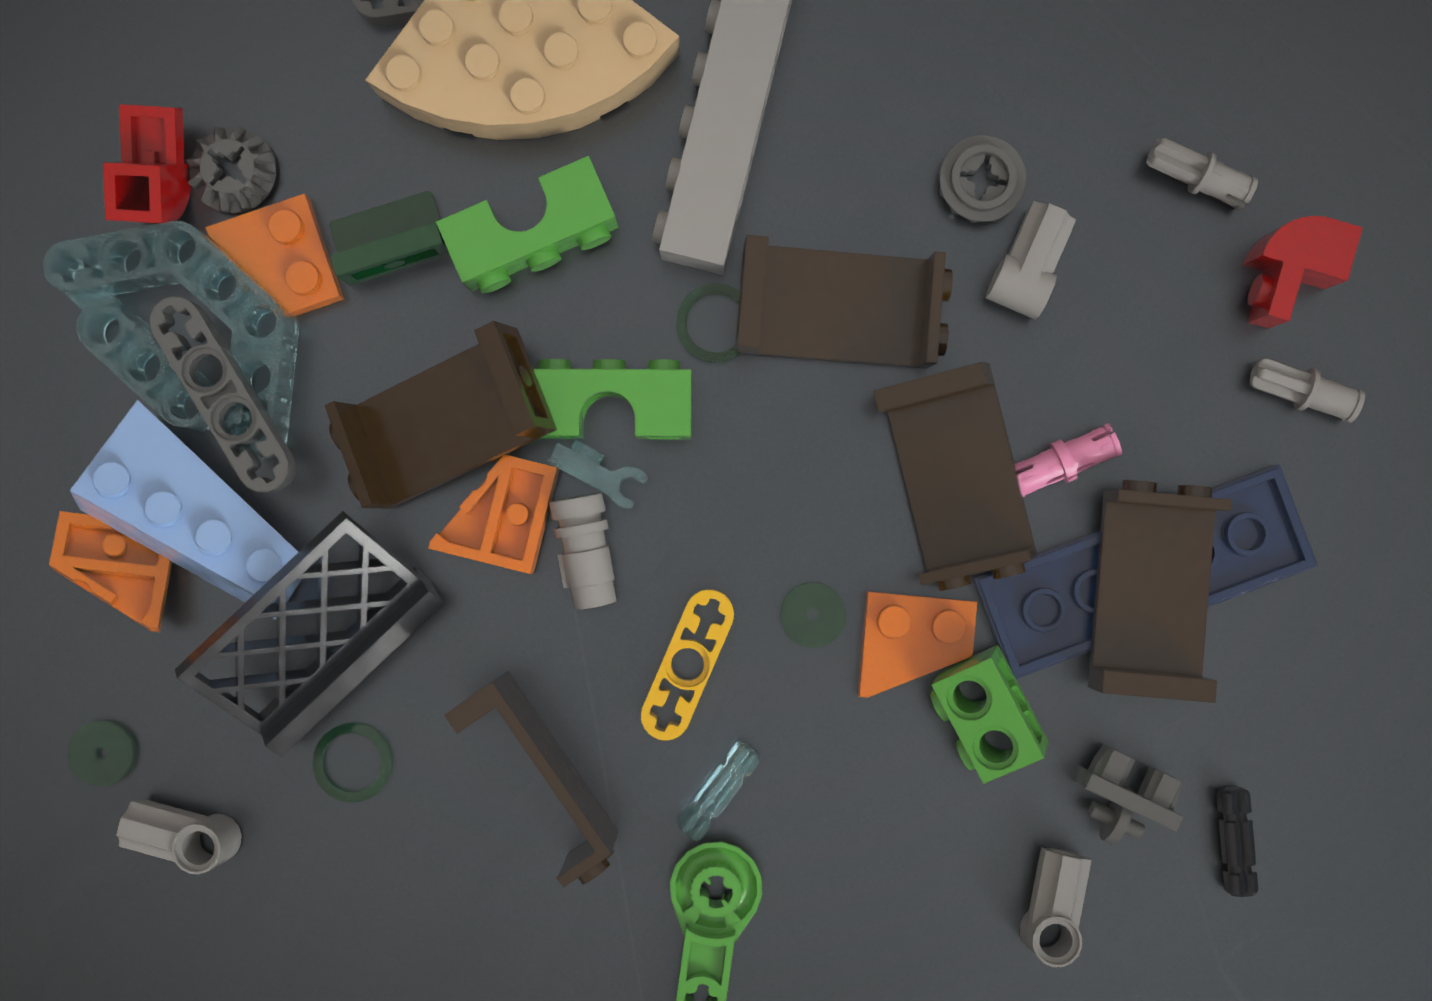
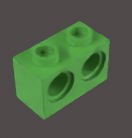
(1002, 711)

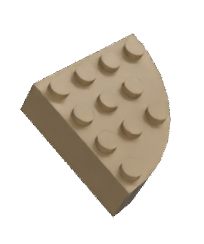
(522, 64)

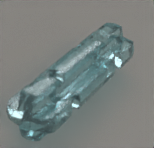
(718, 791)

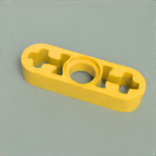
(685, 707)

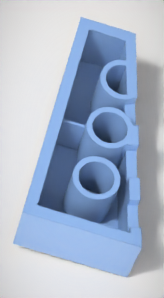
(180, 508)

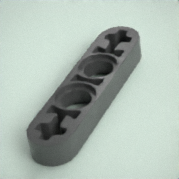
(217, 399)

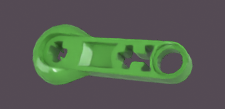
(709, 924)

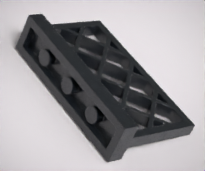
(338, 668)

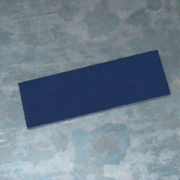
(1050, 607)

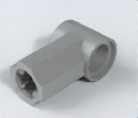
(1026, 274)
(176, 834)
(1057, 900)

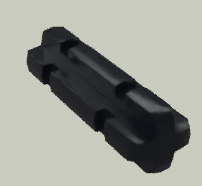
(1237, 841)

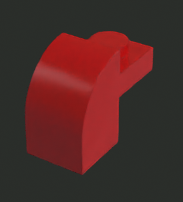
(152, 175)
(1302, 251)

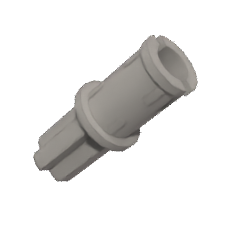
(1202, 173)
(1307, 389)

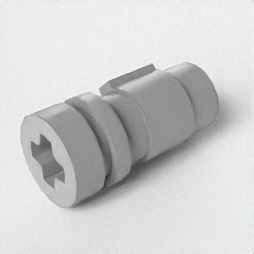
(585, 557)

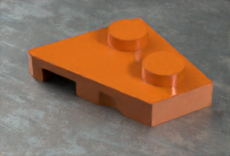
(283, 253)
(503, 517)
(112, 567)
(912, 638)

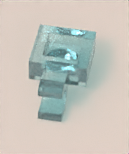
(584, 464)

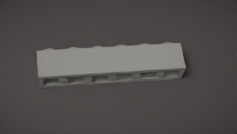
(721, 132)

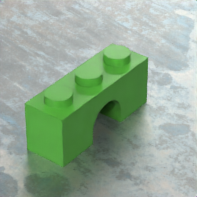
(573, 216)
(657, 395)

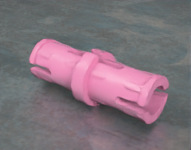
(1067, 459)

